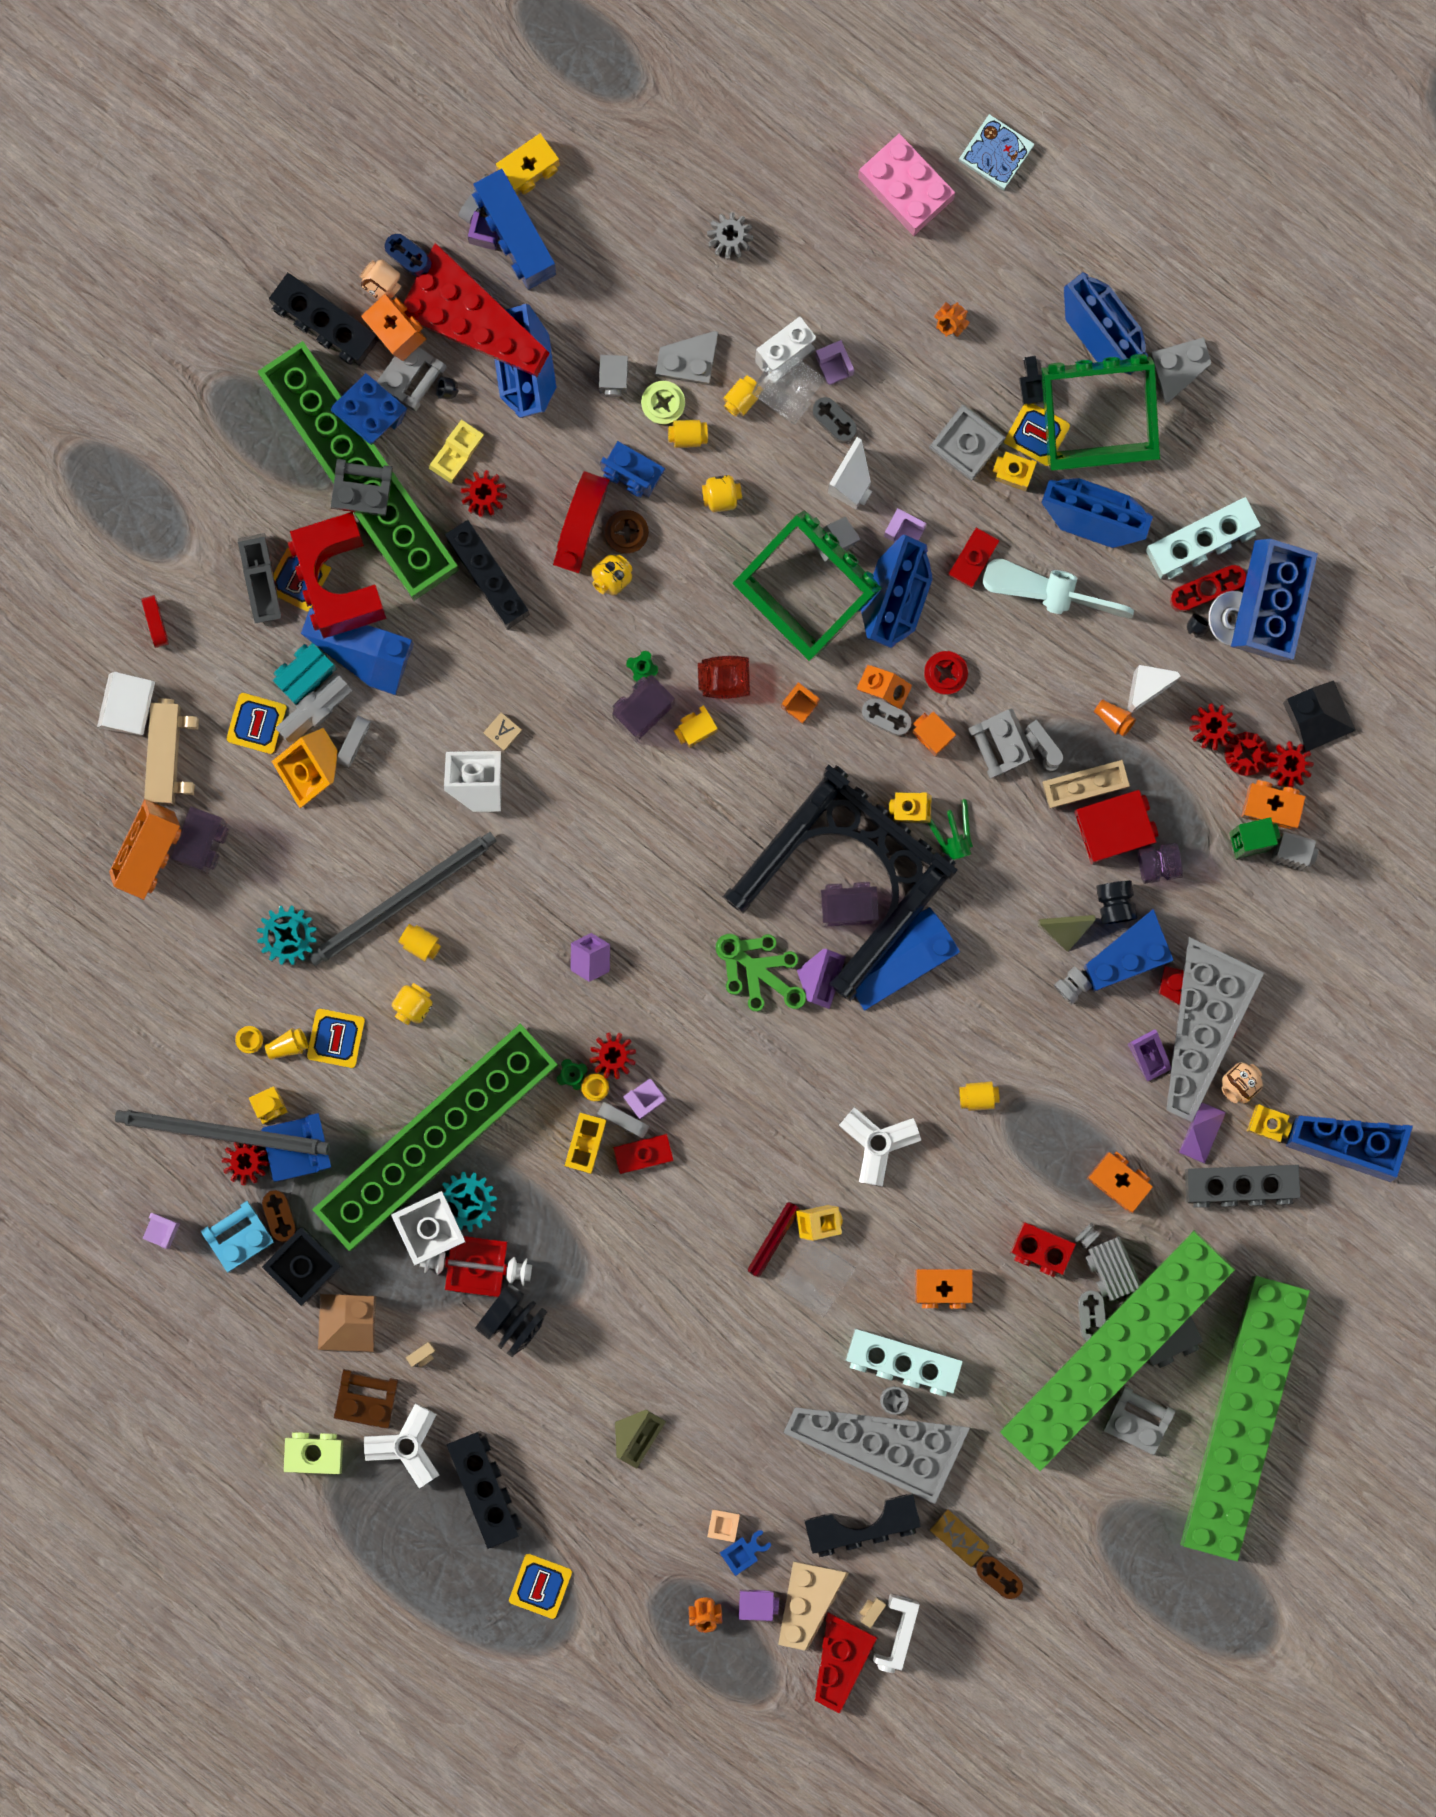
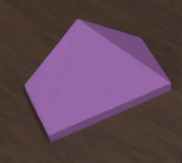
(818, 974)
(1150, 1055)
(1202, 1132)

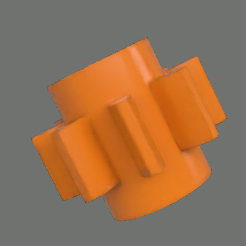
(951, 319)
(705, 1615)

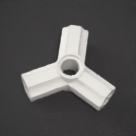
(874, 1161)
(387, 1446)

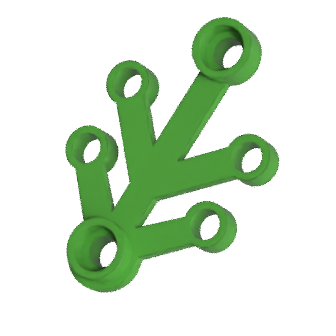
(756, 968)

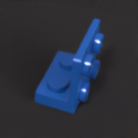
(369, 409)
(632, 470)
(291, 1164)

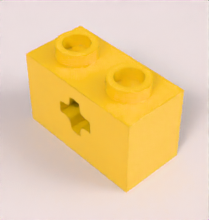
(532, 152)
(585, 1143)

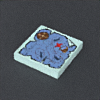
(996, 152)

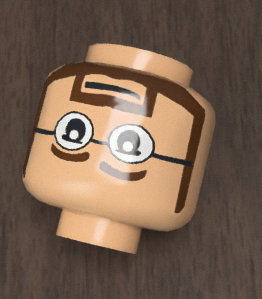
(380, 279)
(1242, 1083)

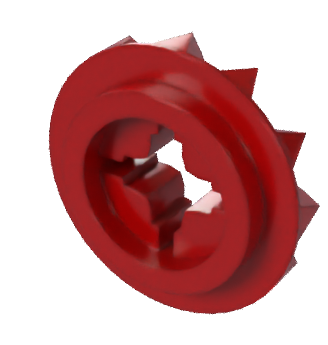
(942, 660)
(1244, 766)

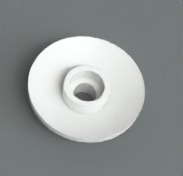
(1222, 606)

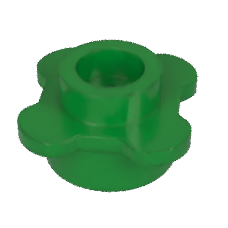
(645, 659)
(564, 1077)

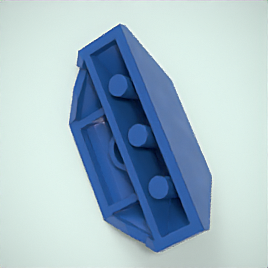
(1101, 320)
(518, 389)
(1096, 512)
(905, 583)

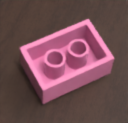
(906, 184)

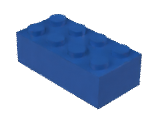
(1274, 599)

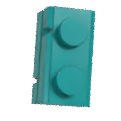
(303, 673)

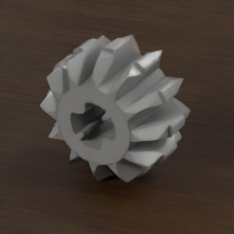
(721, 241)

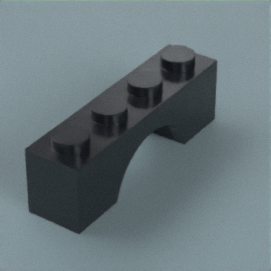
(897, 1517)

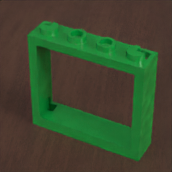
(1108, 454)
(778, 615)

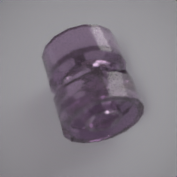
(1160, 863)

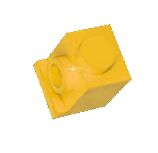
(1017, 480)
(695, 728)
(918, 814)
(268, 1105)
(1259, 1121)
(819, 1222)

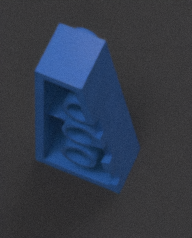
(515, 229)
(1358, 1145)

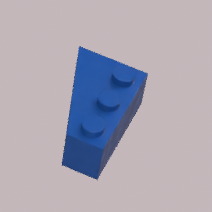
(1130, 955)

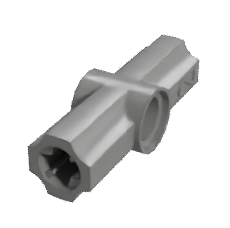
(314, 709)

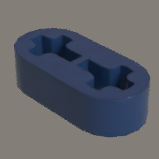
(404, 259)

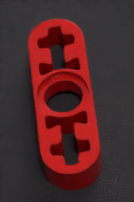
(1192, 603)

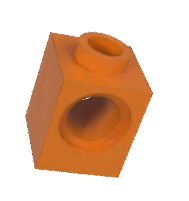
(933, 732)

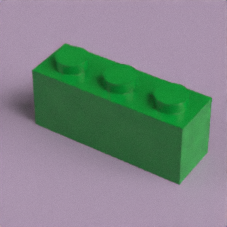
(1254, 837)

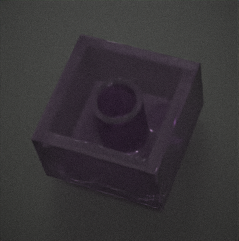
(642, 708)
(200, 841)
(849, 905)

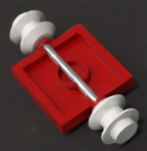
(478, 1267)

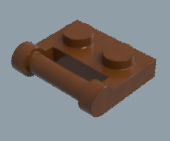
(364, 1408)

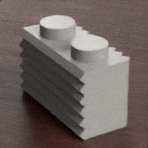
(1294, 851)
(1113, 1268)

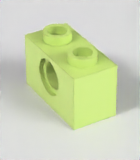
(297, 1461)

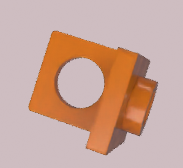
(882, 685)

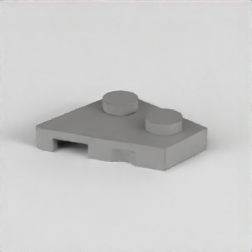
(688, 359)
(1179, 366)

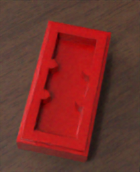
(973, 558)
(643, 1154)

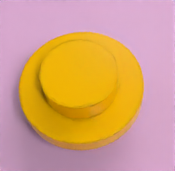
(249, 1039)
(595, 1087)

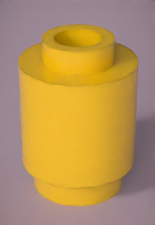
(740, 397)
(688, 433)
(420, 942)
(979, 1096)

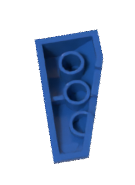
(914, 954)

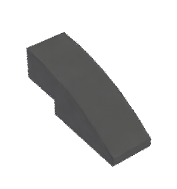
(259, 578)

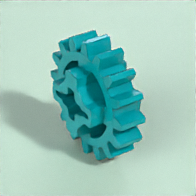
(279, 946)
(470, 1189)

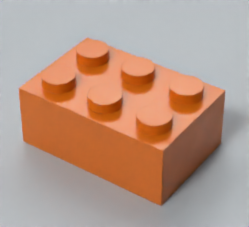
(145, 849)

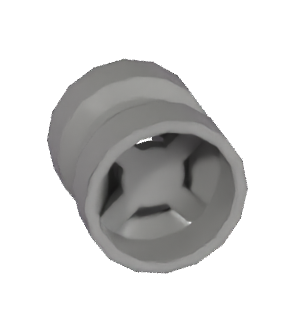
(1068, 990)
(898, 1400)

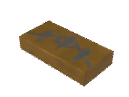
(959, 1538)

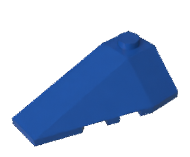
(367, 652)

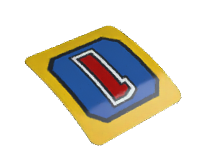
(1029, 433)
(288, 583)
(255, 723)
(335, 1038)
(540, 1586)

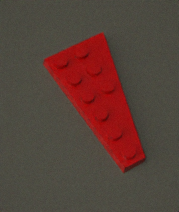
(462, 311)

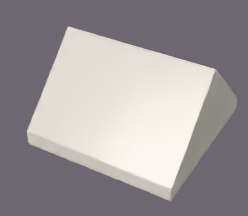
(1148, 684)
(125, 704)

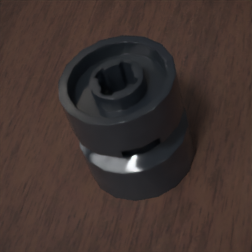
(1116, 902)

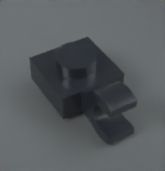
(1031, 385)

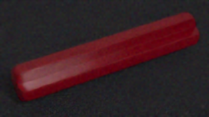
(773, 1239)

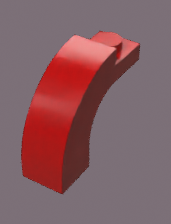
(580, 521)

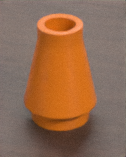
(1116, 718)

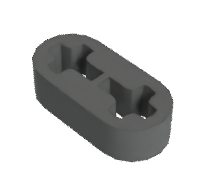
(839, 415)

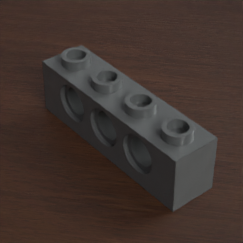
(1285, 1176)

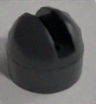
(446, 388)
(1198, 625)

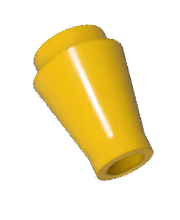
(288, 1044)

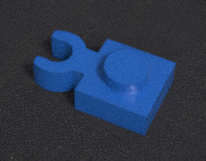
(741, 1554)

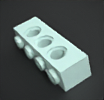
(1237, 513)
(947, 1367)

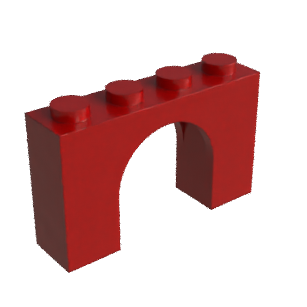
(333, 611)

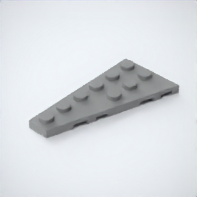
(1210, 1010)
(896, 1450)

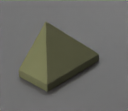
(1066, 930)
(636, 1435)

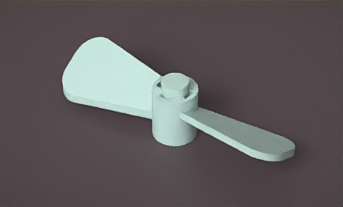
(1056, 592)

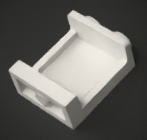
(790, 341)
(909, 1613)

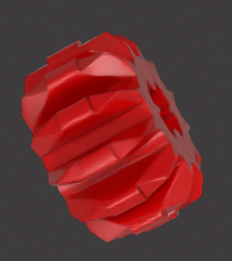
(477, 487)
(1220, 733)
(1280, 761)
(605, 1051)
(236, 1164)

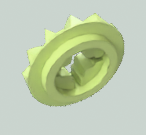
(665, 390)

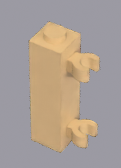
(163, 752)

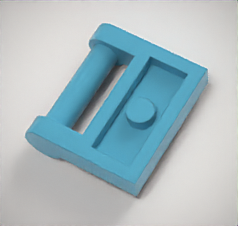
(242, 1244)

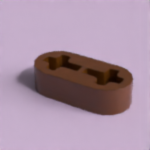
(272, 1217)
(1003, 1572)

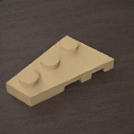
(808, 1599)

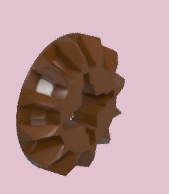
(617, 522)

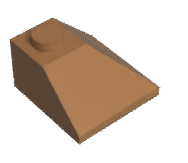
(347, 1322)

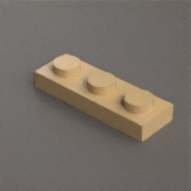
(1085, 784)

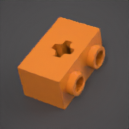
(382, 320)
(1286, 816)
(1126, 1196)
(958, 1279)

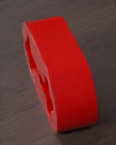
(155, 621)

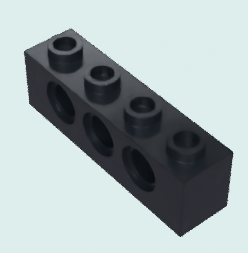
(293, 290)
(487, 574)
(492, 1532)

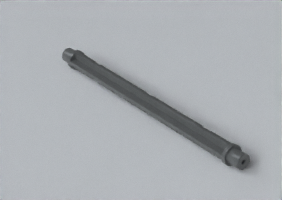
(402, 899)
(222, 1132)

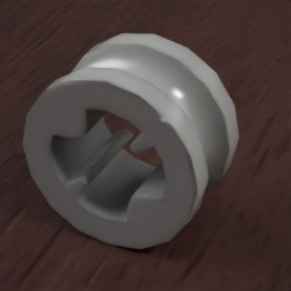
(1087, 1236)

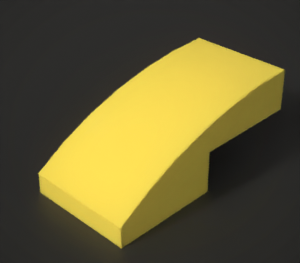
(456, 451)

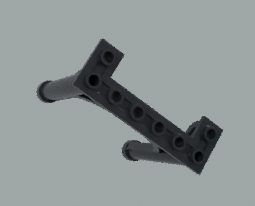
(797, 831)

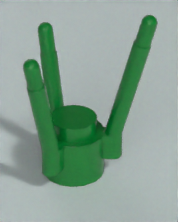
(957, 845)

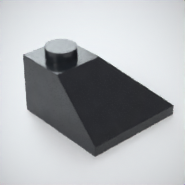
(1319, 715)

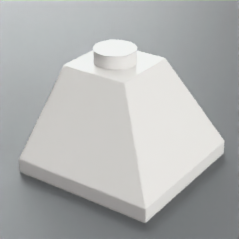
(852, 478)
(474, 779)
(428, 1228)

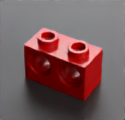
(1044, 1243)

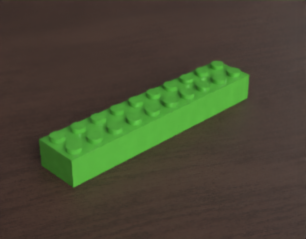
(402, 534)
(435, 1137)
(1117, 1350)
(1244, 1418)

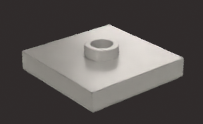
(967, 442)

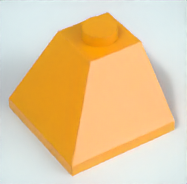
(308, 766)

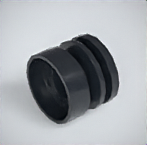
(511, 1320)

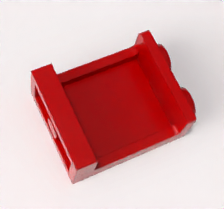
(1116, 826)

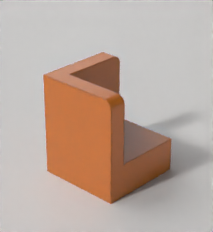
(800, 703)

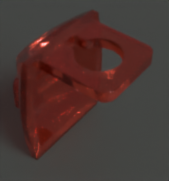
(724, 677)

